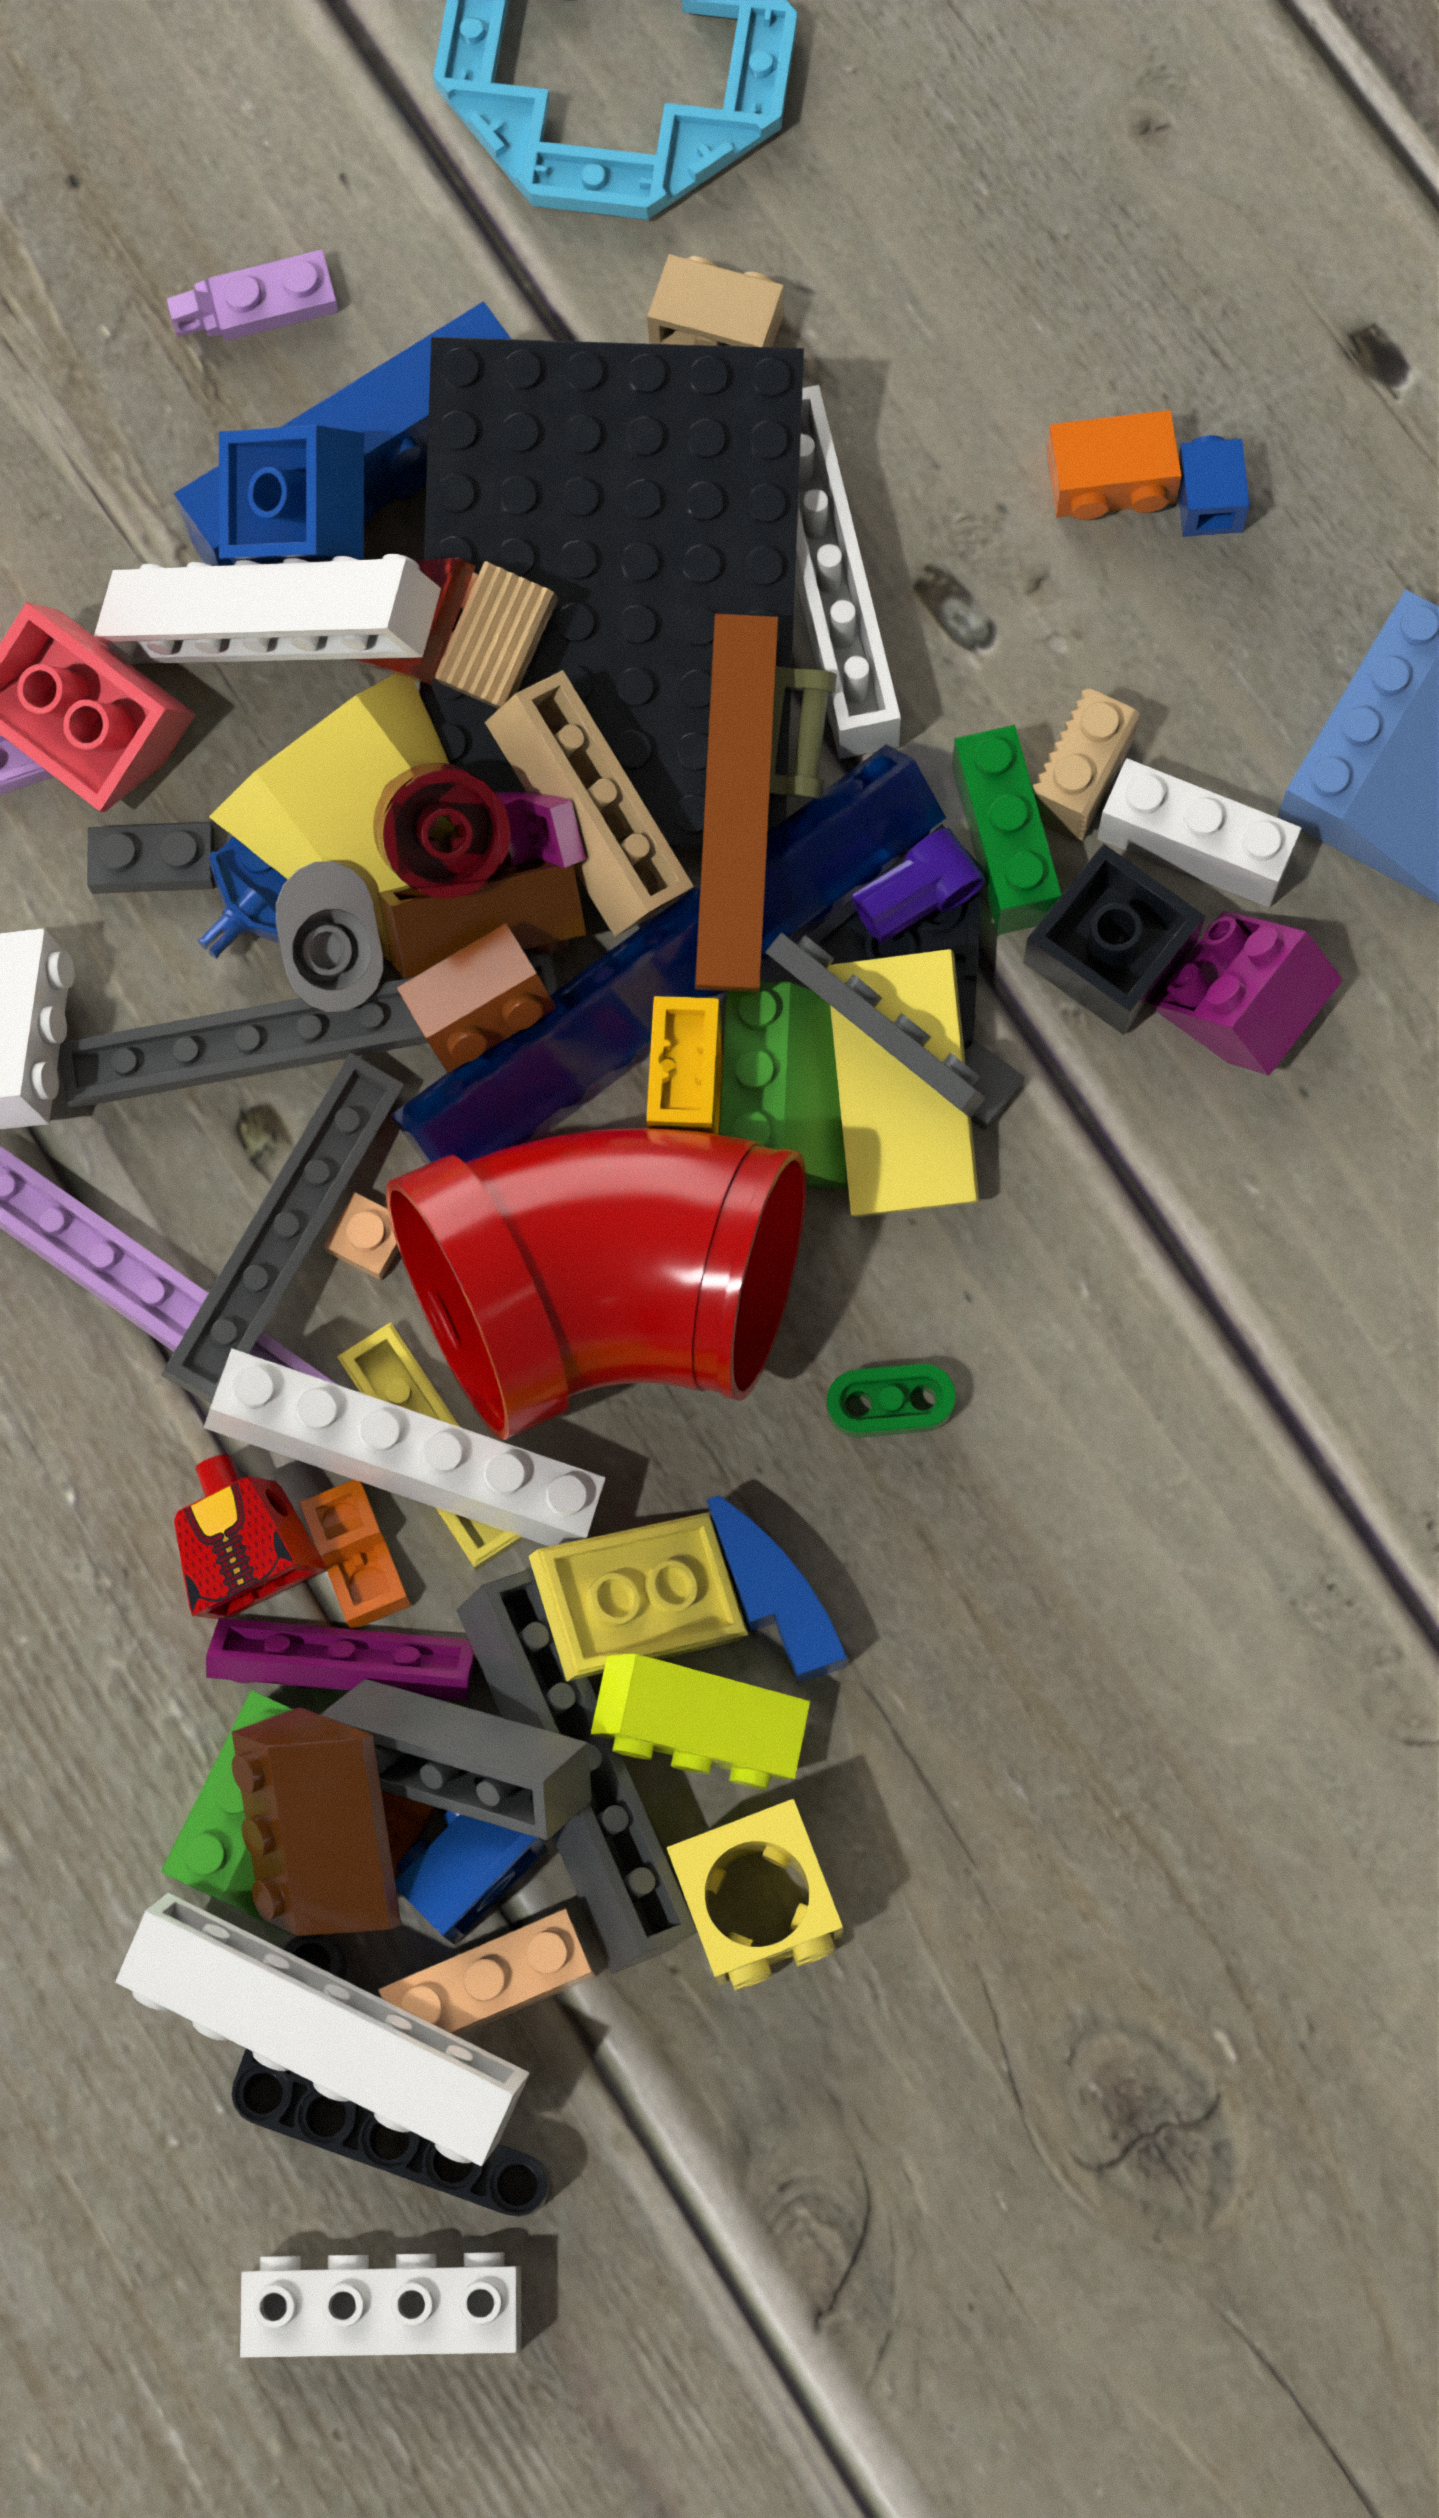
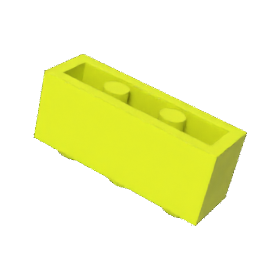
(699, 1720)

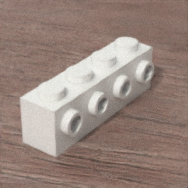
(381, 2309)

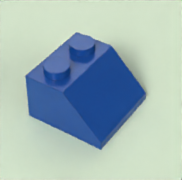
(291, 494)
(464, 1872)

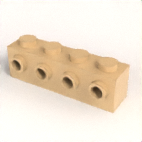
(564, 755)

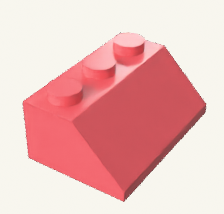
(83, 708)

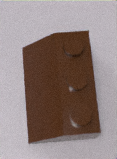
(315, 1825)

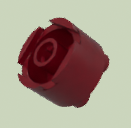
(468, 854)

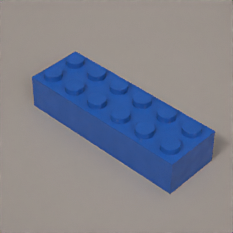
(384, 405)

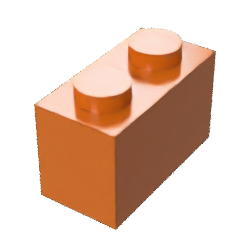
(1113, 464)

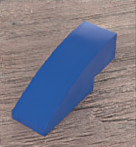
(776, 1593)

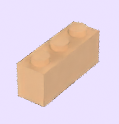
(496, 1976)

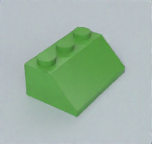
(784, 1077)
(211, 1845)

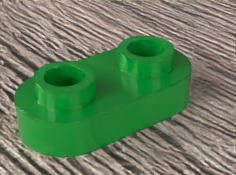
(889, 1396)

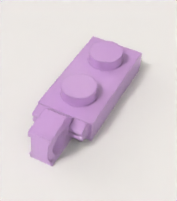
(256, 298)

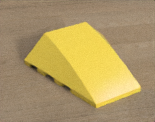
(324, 788)

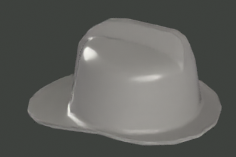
(329, 936)

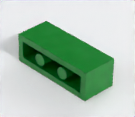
(1005, 828)

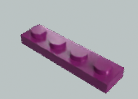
(339, 1658)

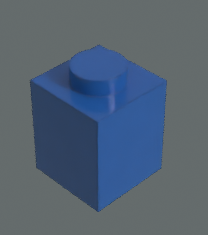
(1212, 486)

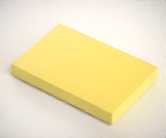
(638, 1593)

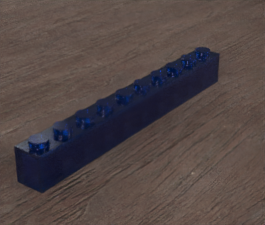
(609, 1006)

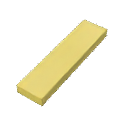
(388, 1371)

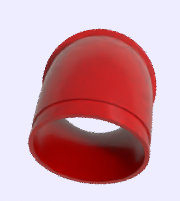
(601, 1264)

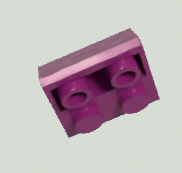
(1248, 990)

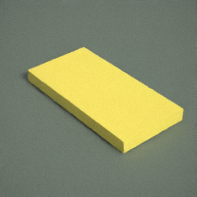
(899, 1134)

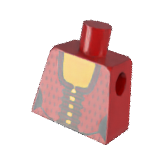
(240, 1542)

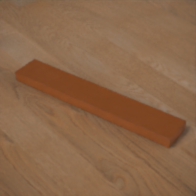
(736, 803)

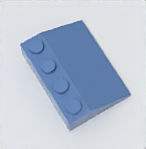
(1376, 761)

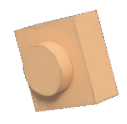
(364, 1237)

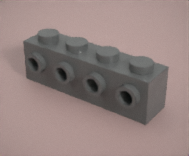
(470, 1759)

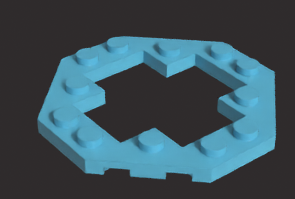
(691, 140)

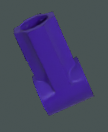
(933, 877)

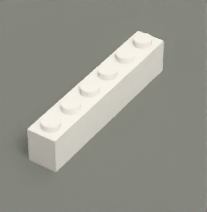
(838, 597)
(269, 611)
(403, 1451)
(322, 2029)

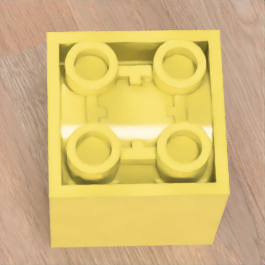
(782, 1841)

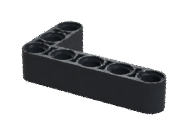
(358, 2134)

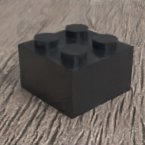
(1113, 939)

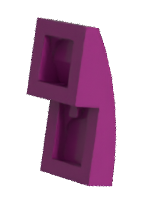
(542, 829)

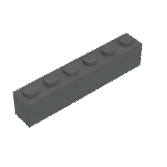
(610, 1841)

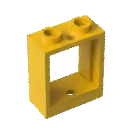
(685, 1064)

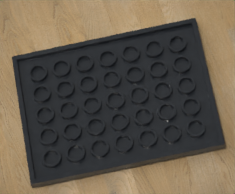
(648, 504)

